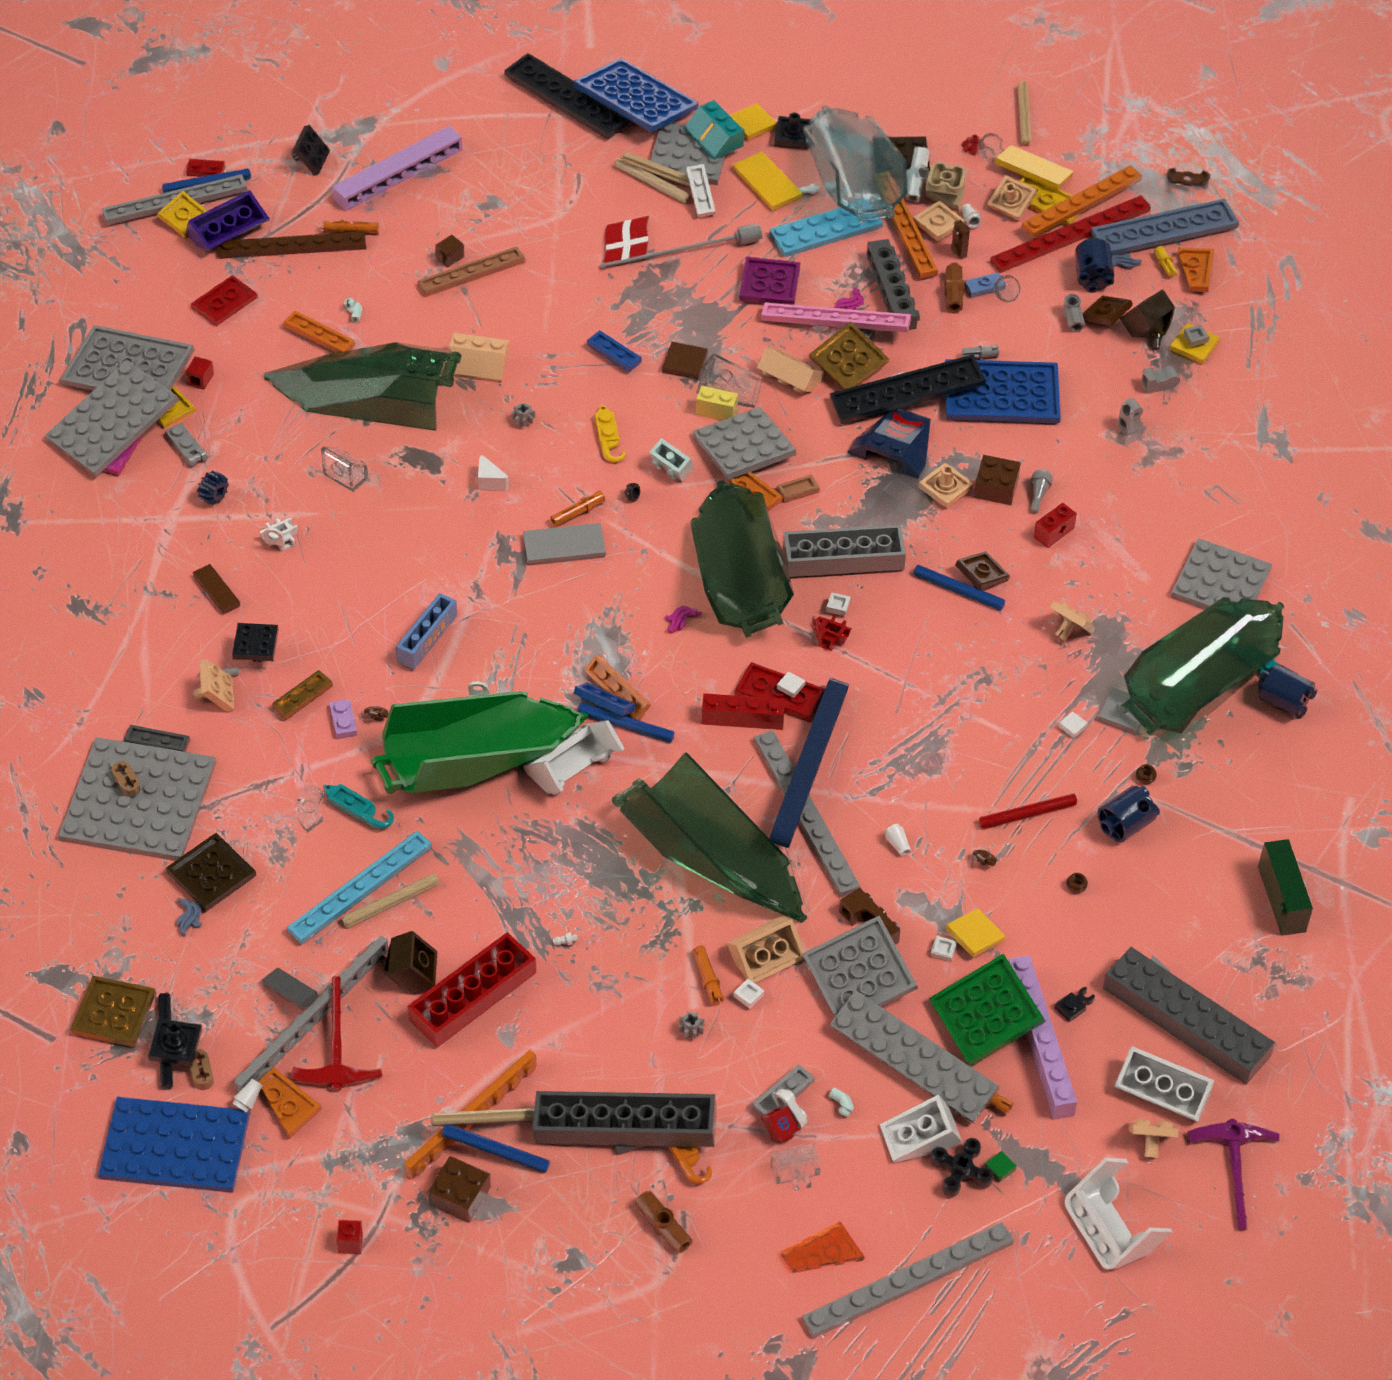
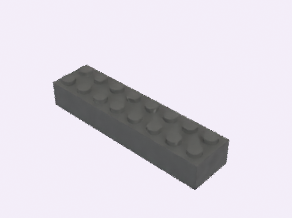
(1188, 1015)
(624, 1118)

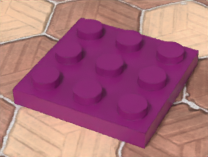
(769, 281)

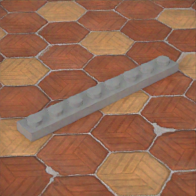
(153, 204)

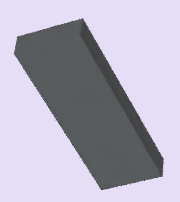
(157, 738)
(290, 988)

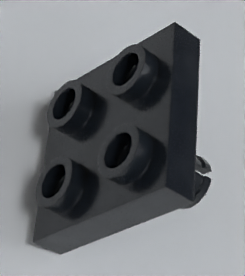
(790, 131)
(310, 150)
(255, 642)
(175, 1042)

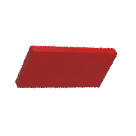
(763, 682)

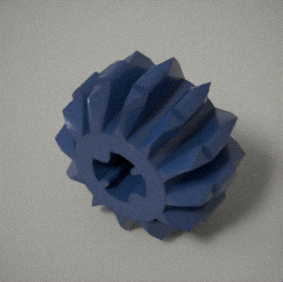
(213, 487)

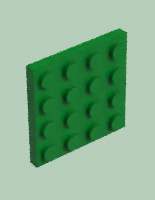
(987, 1010)

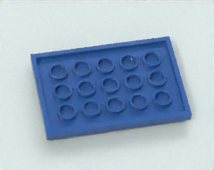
(636, 94)
(1012, 393)
(174, 1144)

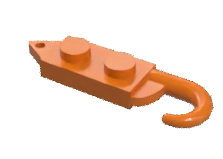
(687, 1158)

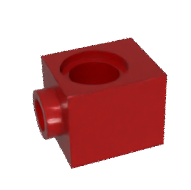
(349, 1237)

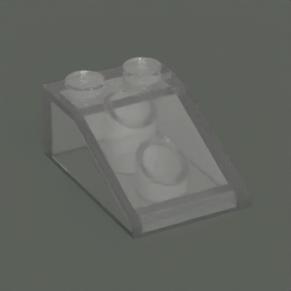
(730, 377)

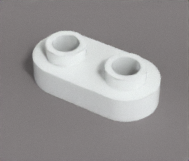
(787, 1098)

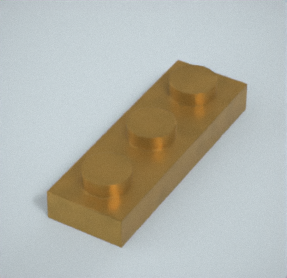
(302, 694)

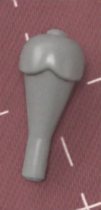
(1041, 481)

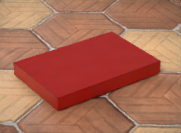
(224, 300)

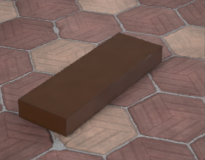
(216, 589)

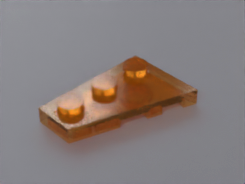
(823, 1248)

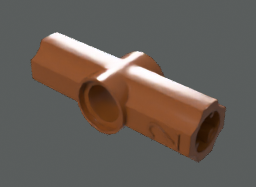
(954, 287)
(670, 1231)

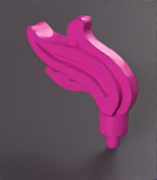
(851, 303)
(679, 617)

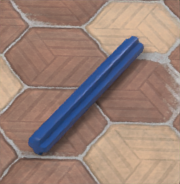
(172, 186)
(959, 587)
(627, 722)
(495, 1148)

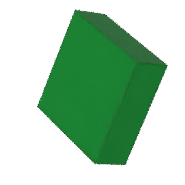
(1001, 1166)

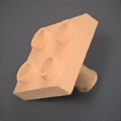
(1012, 198)
(946, 485)
(1071, 620)
(215, 686)
(1153, 1133)

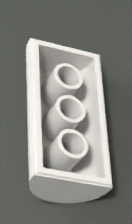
(1165, 1084)

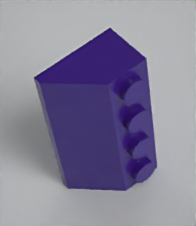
(226, 221)

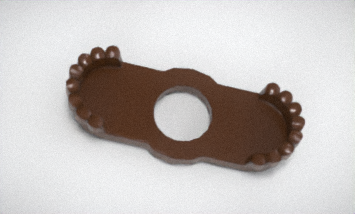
(1198, 179)

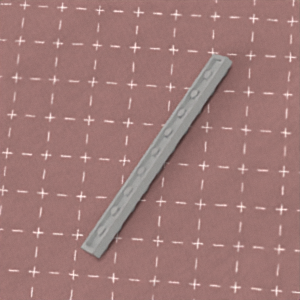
(810, 820)
(311, 1016)
(907, 1280)

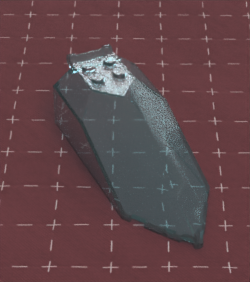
(857, 163)

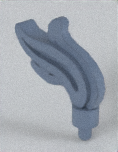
(1125, 261)
(190, 917)

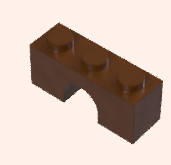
(860, 907)

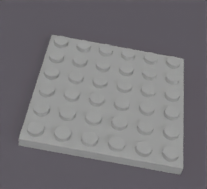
(154, 820)

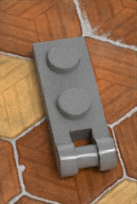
(186, 444)

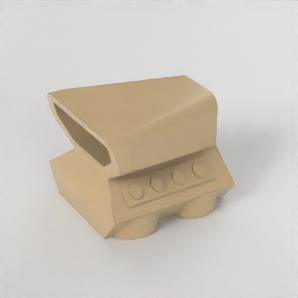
(946, 184)

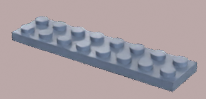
(1167, 226)

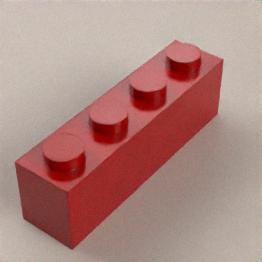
(743, 711)

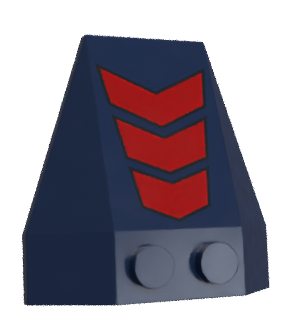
(897, 436)

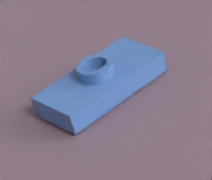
(981, 285)

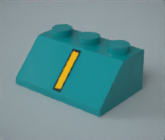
(715, 130)

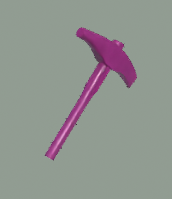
(1234, 1135)

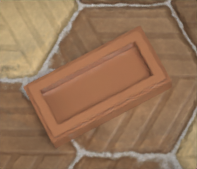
(798, 488)

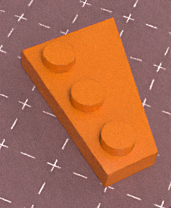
(1197, 267)

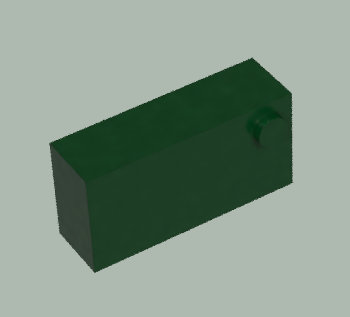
(1285, 887)

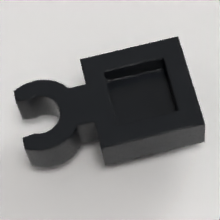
(1073, 1006)

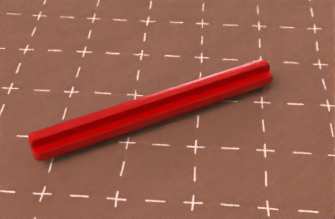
(1028, 811)

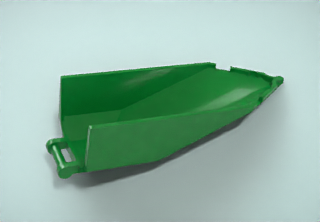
(468, 738)

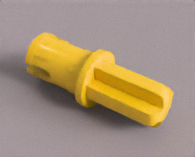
(1165, 261)

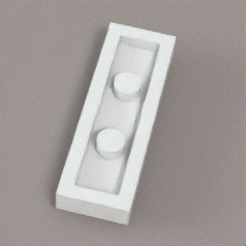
(700, 190)

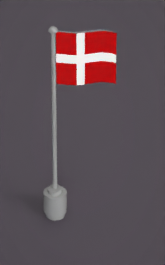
(629, 241)

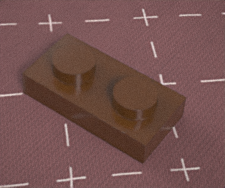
(960, 239)

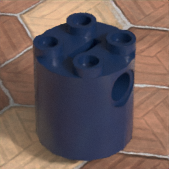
(1094, 264)
(1286, 690)
(1127, 813)

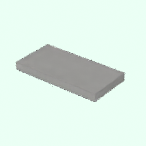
(564, 543)

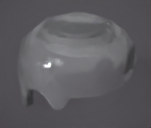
(989, 147)
(1006, 288)

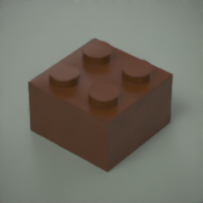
(997, 479)
(459, 1189)

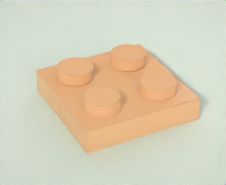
(937, 220)

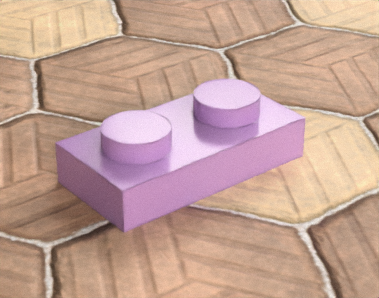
(343, 719)

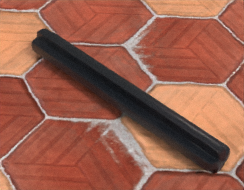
(166, 1069)

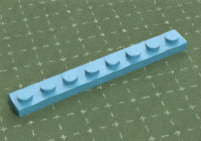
(359, 887)

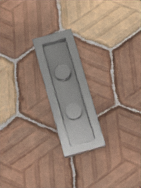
(796, 1081)

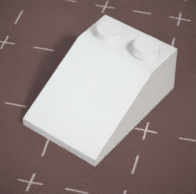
(920, 1130)

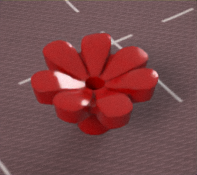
(971, 144)

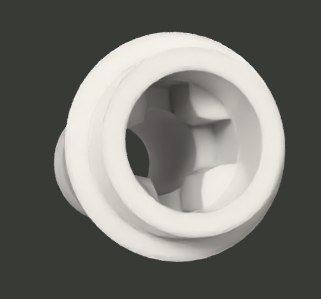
(971, 216)
(897, 838)
(247, 1096)

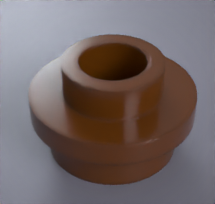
(1144, 770)
(1079, 879)

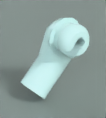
(355, 308)
(844, 1100)

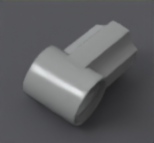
(1073, 313)

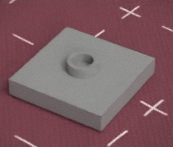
(1115, 715)

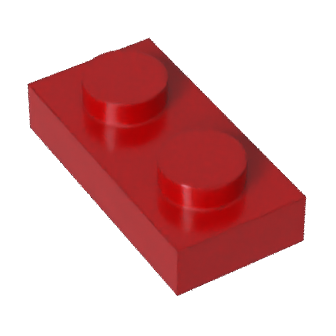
(202, 167)

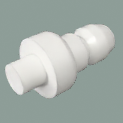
(809, 189)
(567, 939)

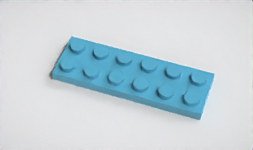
(819, 231)

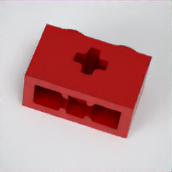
(1055, 525)

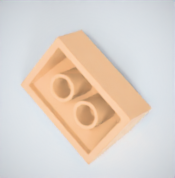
(481, 357)
(790, 370)
(767, 949)

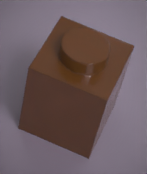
(449, 250)

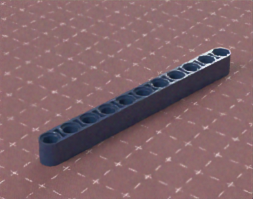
(808, 763)

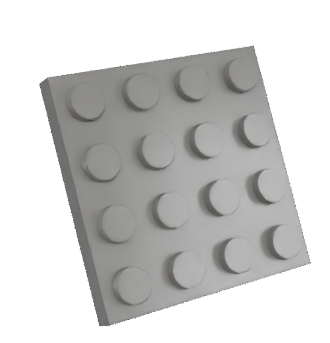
(679, 150)
(744, 443)
(1219, 573)
(860, 961)

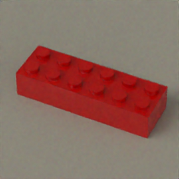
(472, 989)

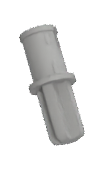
(981, 351)

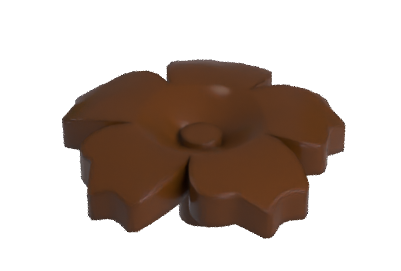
(375, 711)
(985, 856)

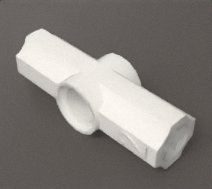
(917, 174)

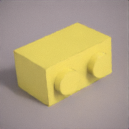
(716, 403)

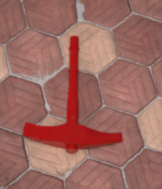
(335, 1075)

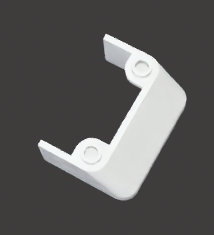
(576, 752)
(1101, 1224)

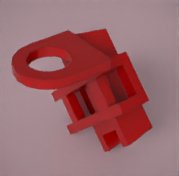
(824, 632)

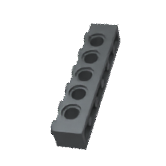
(891, 280)

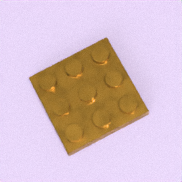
(849, 357)
(113, 1011)

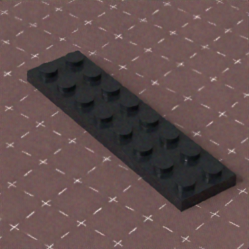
(559, 92)
(907, 389)

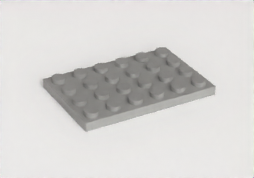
(109, 348)
(111, 418)

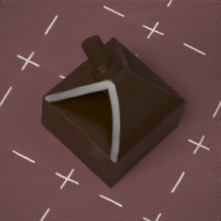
(1150, 318)
(410, 963)

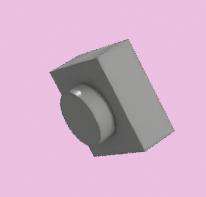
(1196, 335)

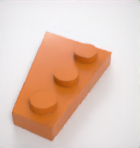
(756, 485)
(288, 1101)

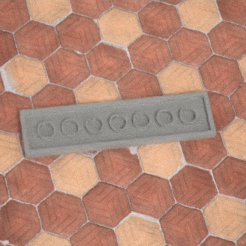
(914, 1056)

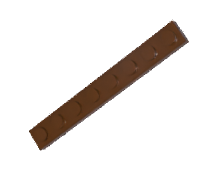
(292, 245)

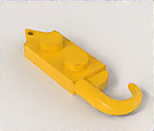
(608, 433)

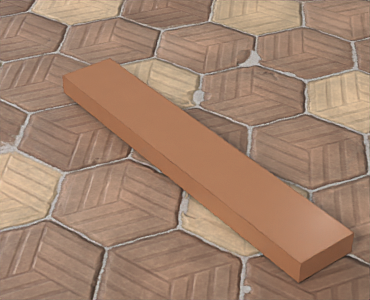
(471, 271)

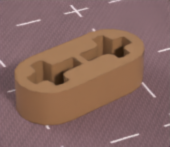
(129, 777)
(204, 1068)

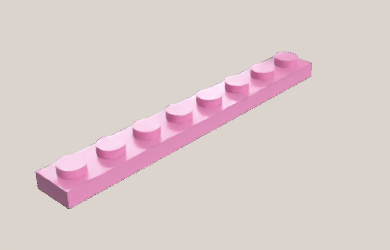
(836, 317)

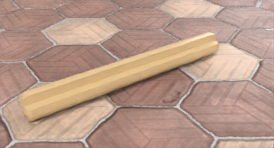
(1024, 113)
(656, 168)
(653, 180)
(390, 900)
(483, 1116)

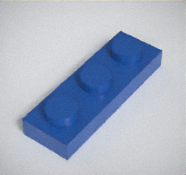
(614, 351)
(604, 699)

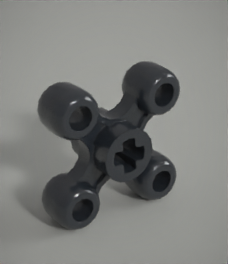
(961, 1167)

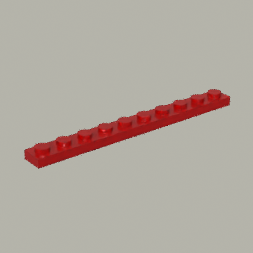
(1068, 234)

